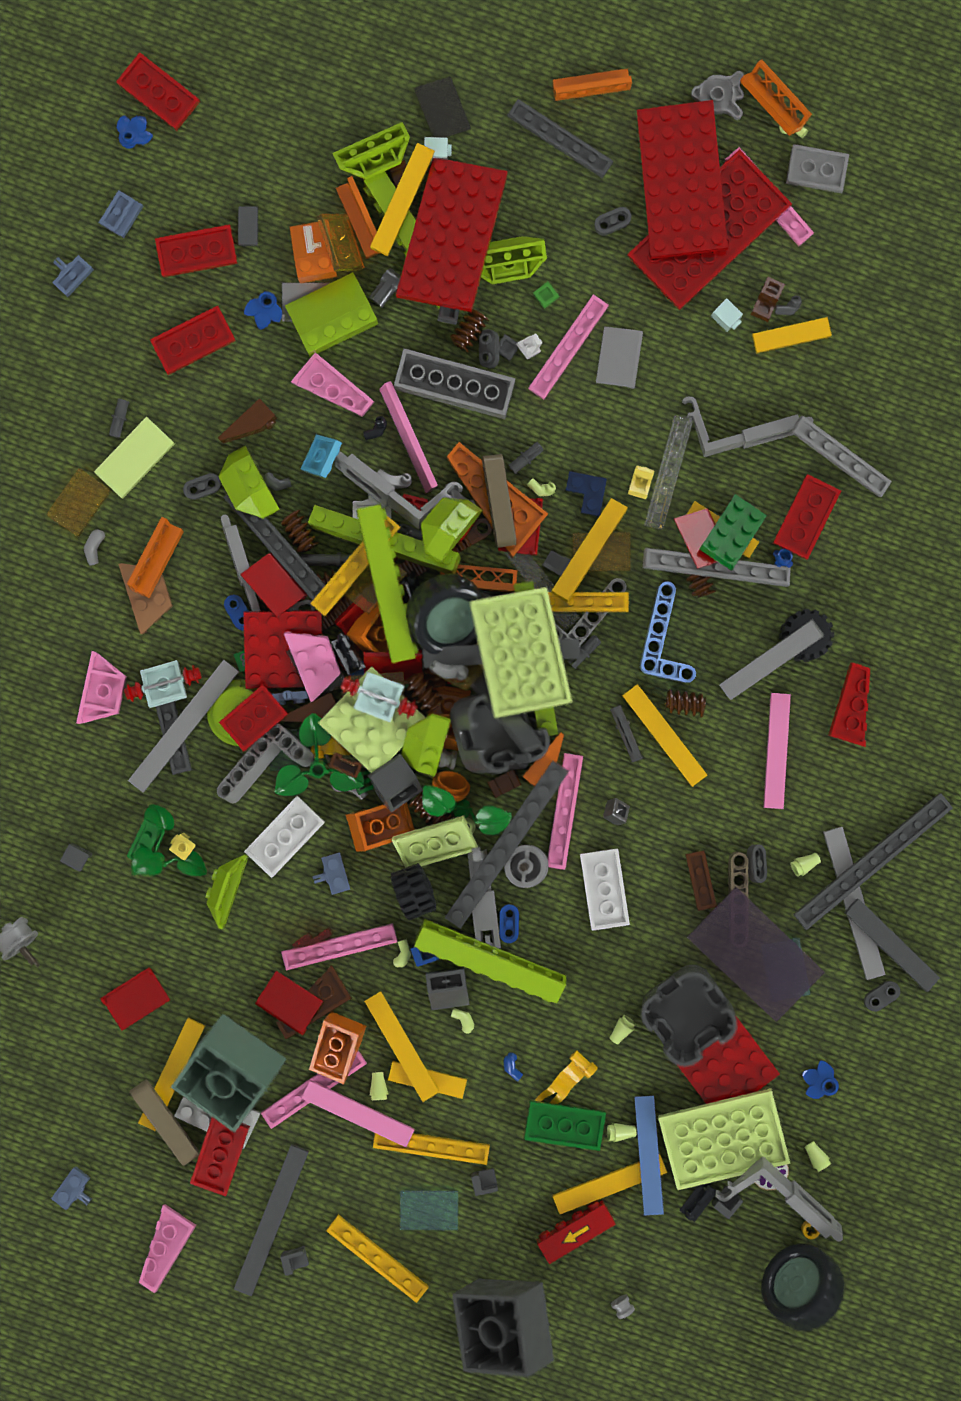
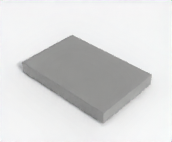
(817, 168)

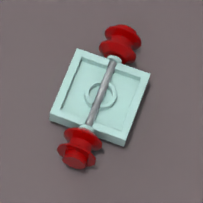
(163, 684)
(378, 697)

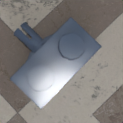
(71, 274)
(297, 697)
(333, 874)
(72, 1189)

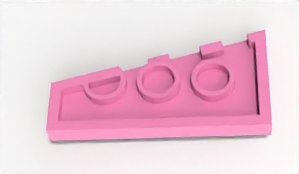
(326, 382)
(169, 1239)

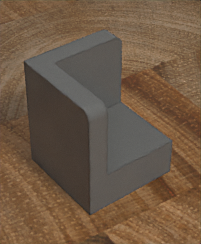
(555, 563)
(75, 857)
(484, 1182)
(728, 1207)
(294, 1259)

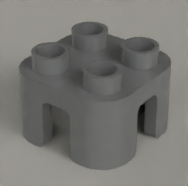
(484, 741)
(688, 1014)

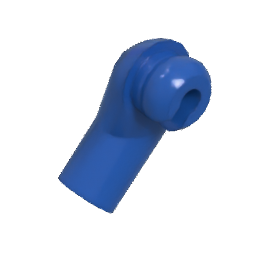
(509, 1066)

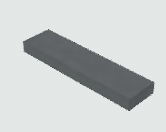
(167, 716)

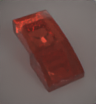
(308, 939)

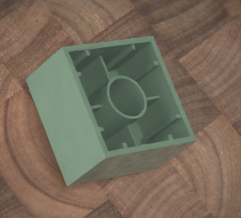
(228, 1073)

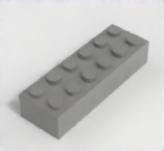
(454, 383)

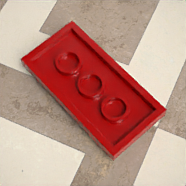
(158, 91)
(196, 251)
(192, 340)
(806, 516)
(219, 1157)

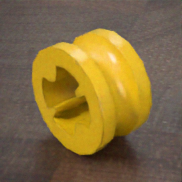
(812, 1235)

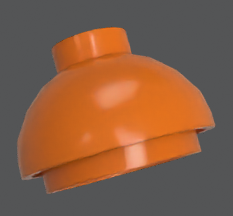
(453, 783)

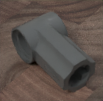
(386, 288)

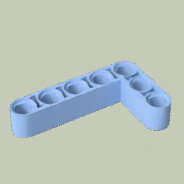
(659, 638)

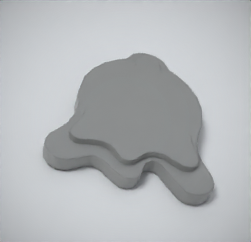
(723, 92)

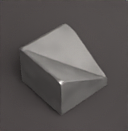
(616, 811)

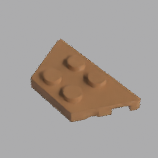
(147, 610)

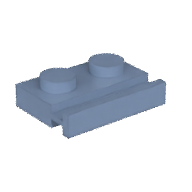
(121, 214)

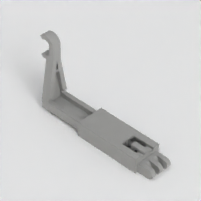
(748, 438)
(385, 492)
(241, 564)
(485, 912)
(794, 1195)

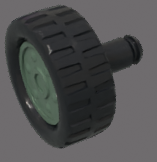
(442, 614)
(802, 1287)

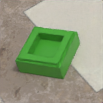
(546, 295)

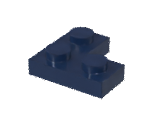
(592, 489)

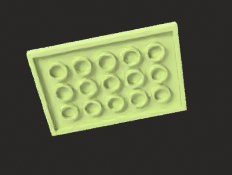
(520, 652)
(723, 1138)

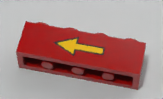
(576, 1231)

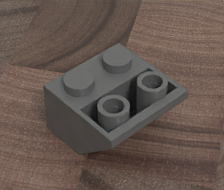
(395, 783)
(447, 988)

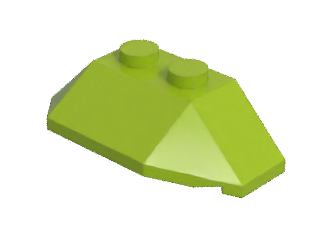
(374, 153)
(513, 259)
(246, 485)
(447, 525)
(425, 744)
(224, 889)

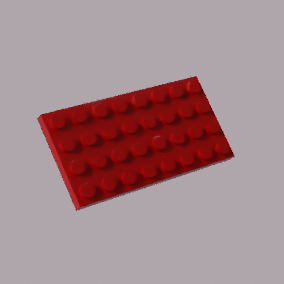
(682, 179)
(749, 208)
(452, 234)

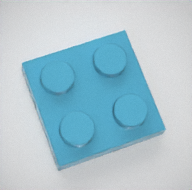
(321, 456)

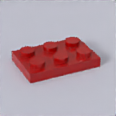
(253, 718)

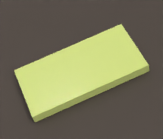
(134, 457)
(435, 842)

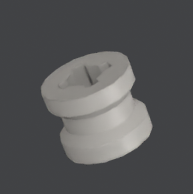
(448, 759)
(622, 1306)

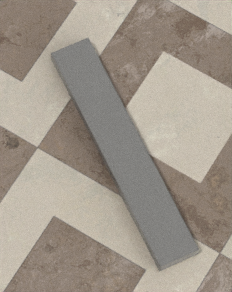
(840, 456)
(771, 659)

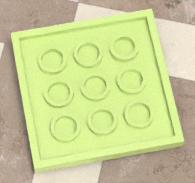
(366, 736)

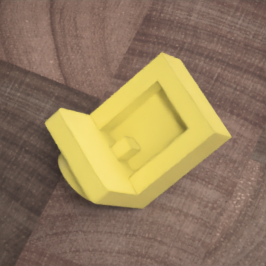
(641, 482)
(182, 846)

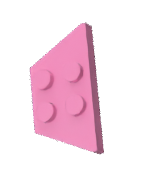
(314, 661)
(101, 691)

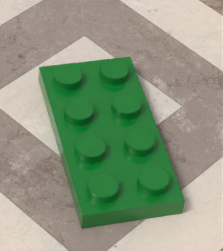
(733, 532)
(564, 1125)

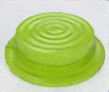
(227, 701)

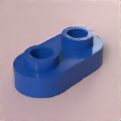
(237, 612)
(509, 923)

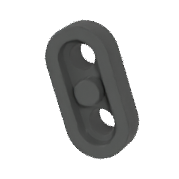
(612, 222)
(489, 348)
(202, 486)
(757, 863)
(881, 994)

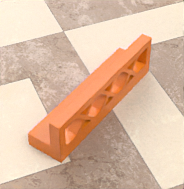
(591, 84)
(774, 102)
(358, 215)
(155, 558)
(490, 585)

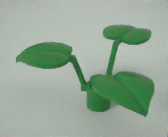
(292, 781)
(438, 801)
(152, 862)

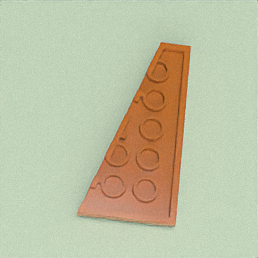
(525, 512)

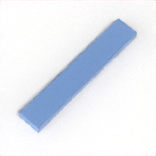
(649, 1155)

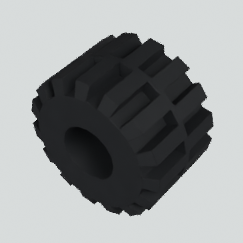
(798, 620)
(413, 891)

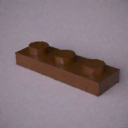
(700, 880)

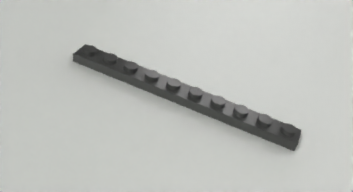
(506, 844)
(872, 861)

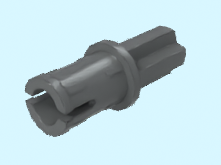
(119, 418)
(526, 457)
(586, 650)

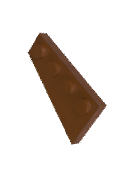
(328, 989)

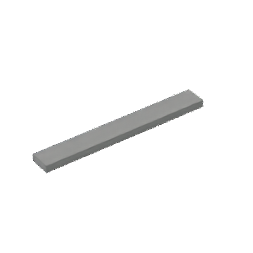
(743, 570)
(183, 726)
(841, 861)

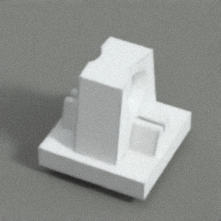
(530, 346)

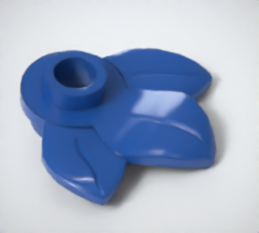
(135, 129)
(262, 312)
(817, 1080)

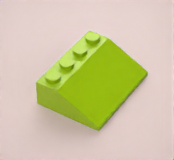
(331, 314)

